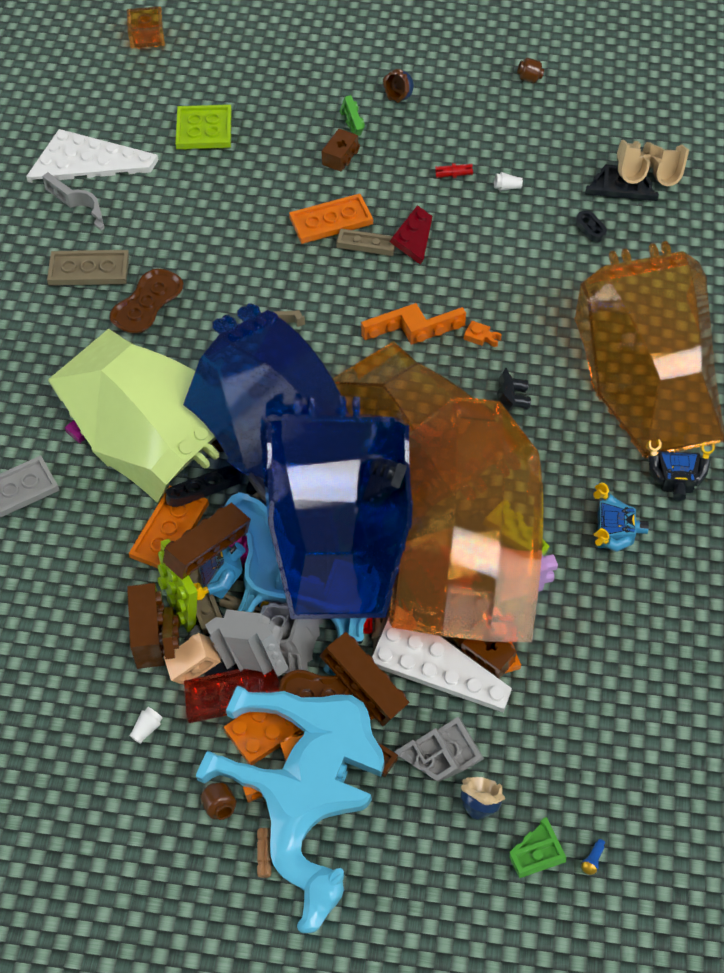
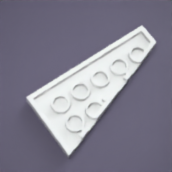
(438, 665)

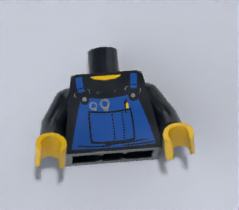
(678, 470)

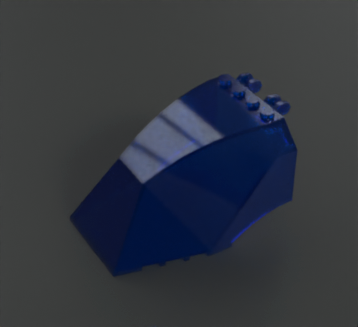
(253, 374)
(329, 543)

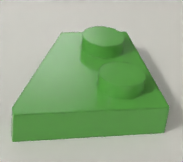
(354, 122)
(537, 851)

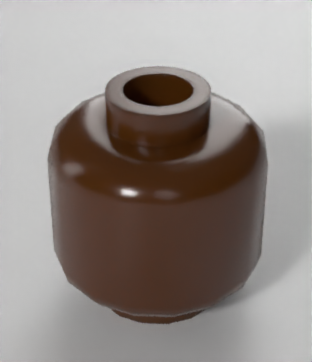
(530, 70)
(218, 801)

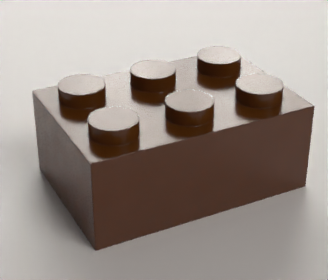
(146, 625)

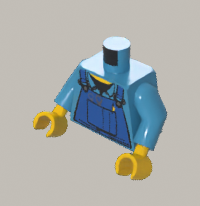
(616, 521)
(220, 572)

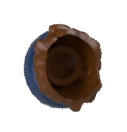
(398, 85)

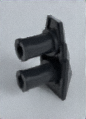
(507, 390)

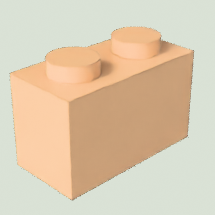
(192, 659)

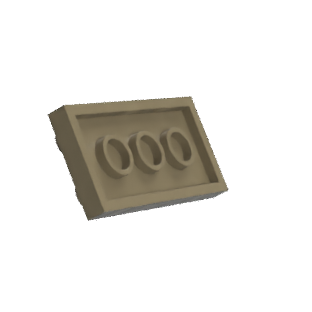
(88, 267)

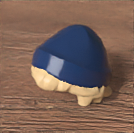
(481, 797)

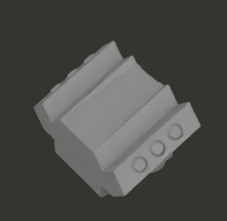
(297, 637)
(248, 641)

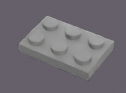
(25, 485)

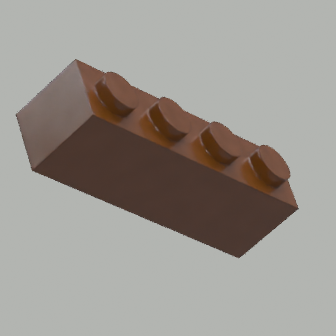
(206, 540)
(364, 678)

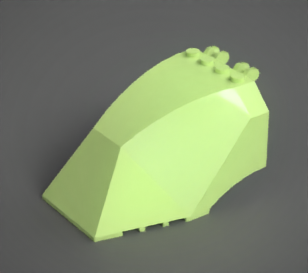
(134, 411)

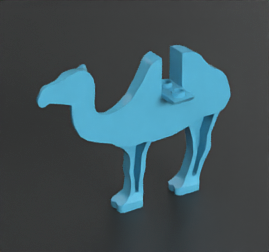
(308, 785)

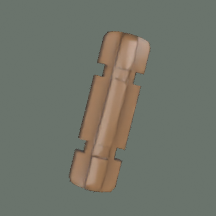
(263, 853)

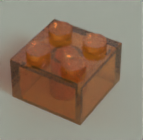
(145, 27)

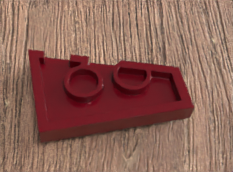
(414, 234)

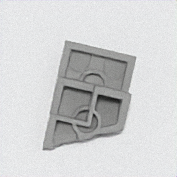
(442, 751)

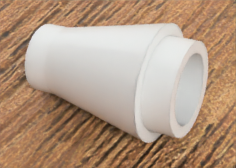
(506, 182)
(145, 725)

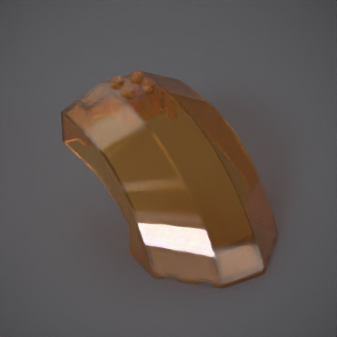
(474, 527)

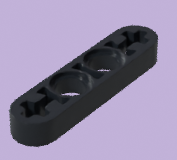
(181, 494)

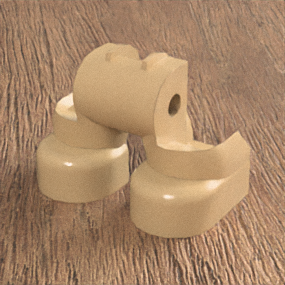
(666, 164)

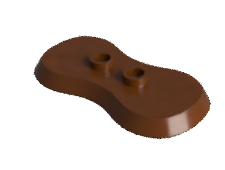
(140, 309)
(308, 684)

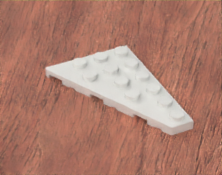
(81, 155)

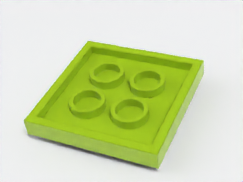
(203, 126)
(180, 593)

